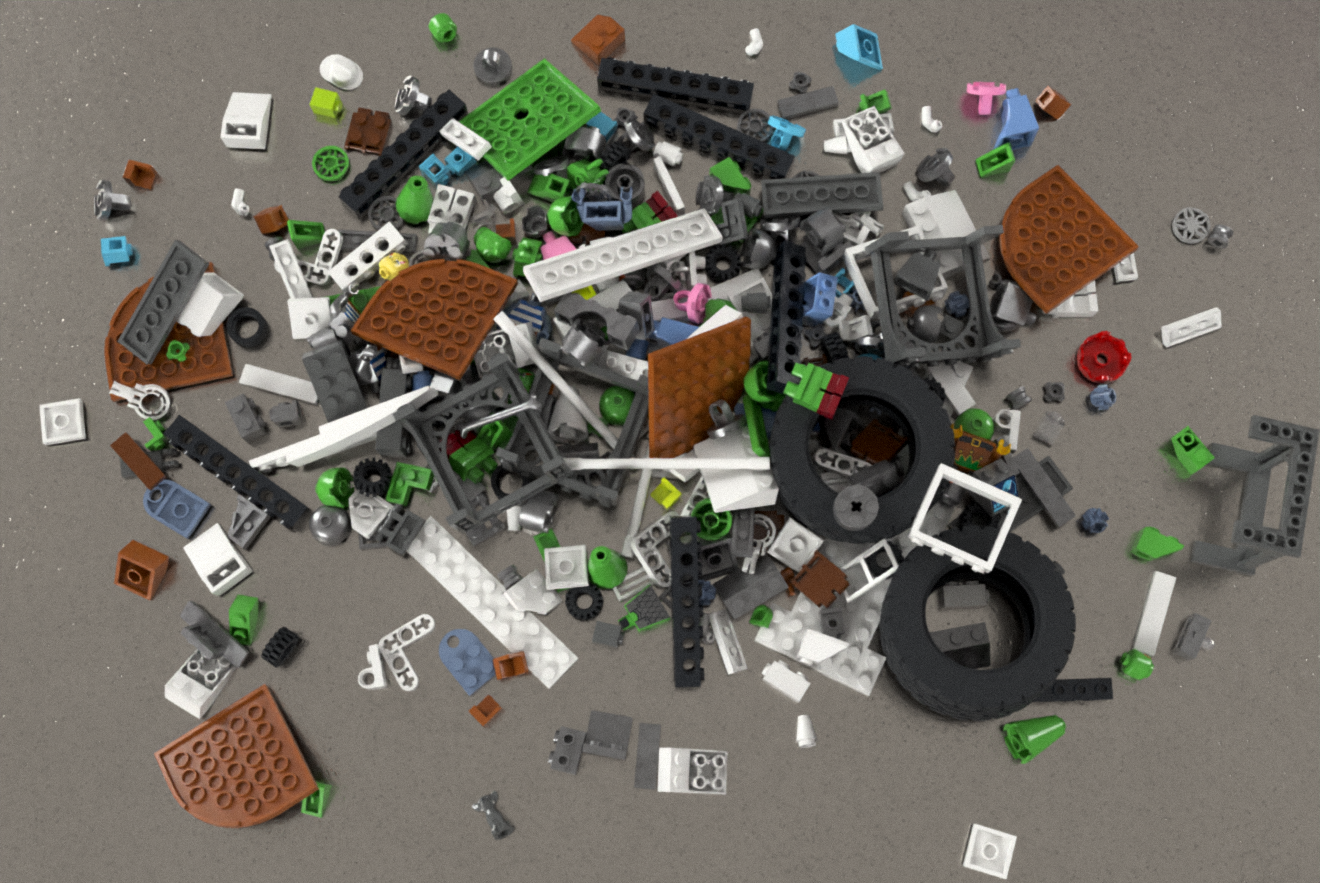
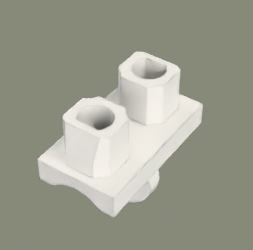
(692, 263)

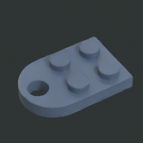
(176, 507)
(469, 661)

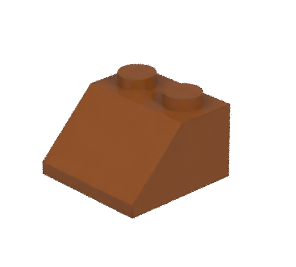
(599, 38)
(140, 569)

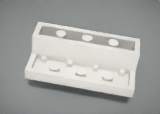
(606, 298)

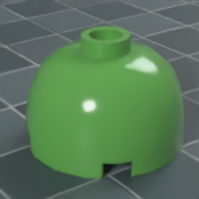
(564, 217)
(756, 383)
(615, 405)
(976, 422)
(334, 487)
(712, 524)

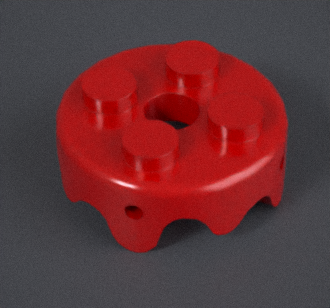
(1109, 346)

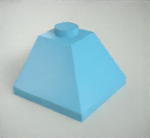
(860, 45)

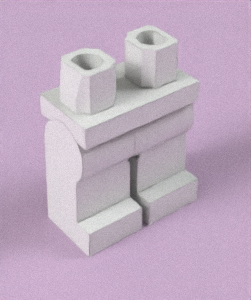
(451, 207)
(1079, 305)

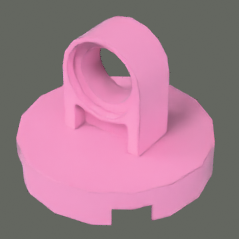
(985, 91)
(696, 302)

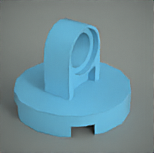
(784, 132)

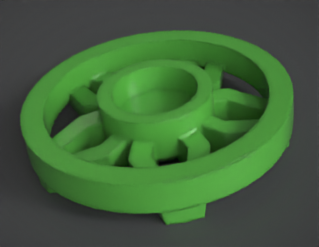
(330, 163)

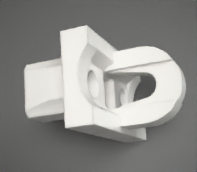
(840, 310)

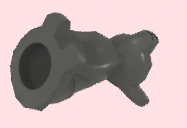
(499, 827)

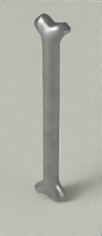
(532, 403)

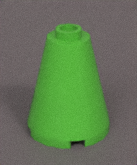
(415, 200)
(606, 567)
(1032, 736)

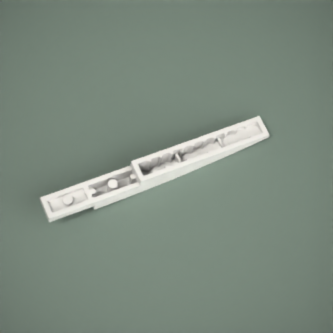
(342, 432)

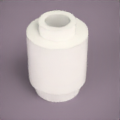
(669, 153)

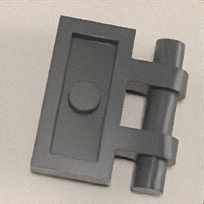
(404, 532)

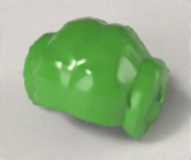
(491, 245)

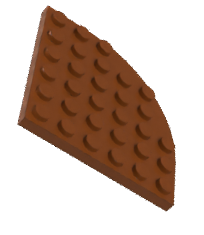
(1059, 239)
(436, 313)
(205, 360)
(689, 379)
(238, 765)

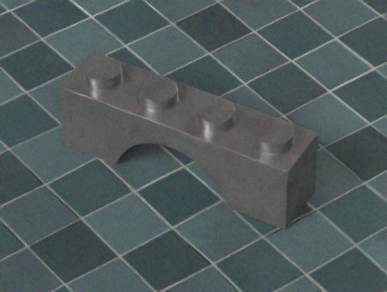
(620, 328)

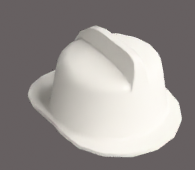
(341, 72)

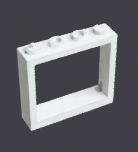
(857, 253)
(979, 487)

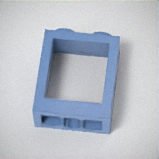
(819, 306)

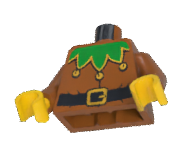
(974, 451)

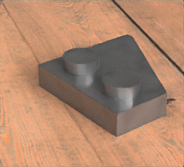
(246, 522)

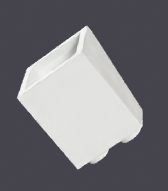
(209, 305)

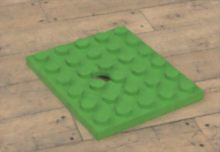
(554, 111)

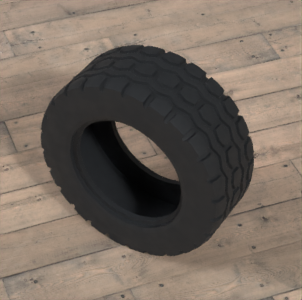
(903, 399)
(963, 691)

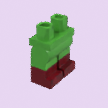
(649, 213)
(817, 390)
(469, 456)

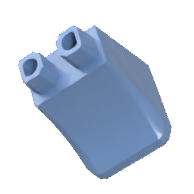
(1018, 121)
(671, 331)

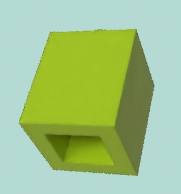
(325, 102)

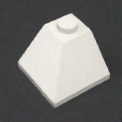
(819, 647)

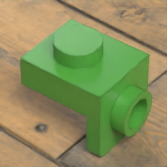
(879, 100)
(156, 429)

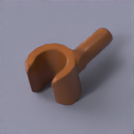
(787, 573)

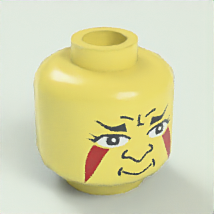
(392, 264)

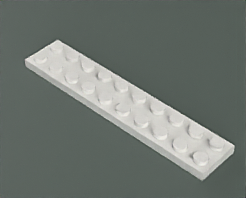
(622, 254)
(485, 600)

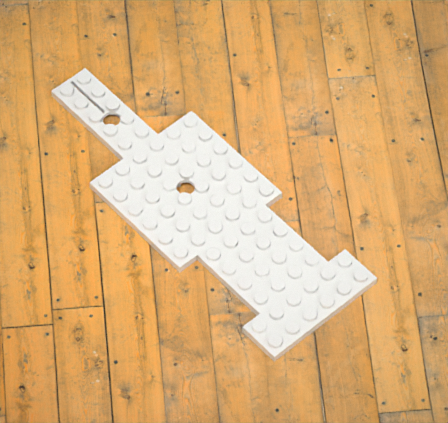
(856, 665)

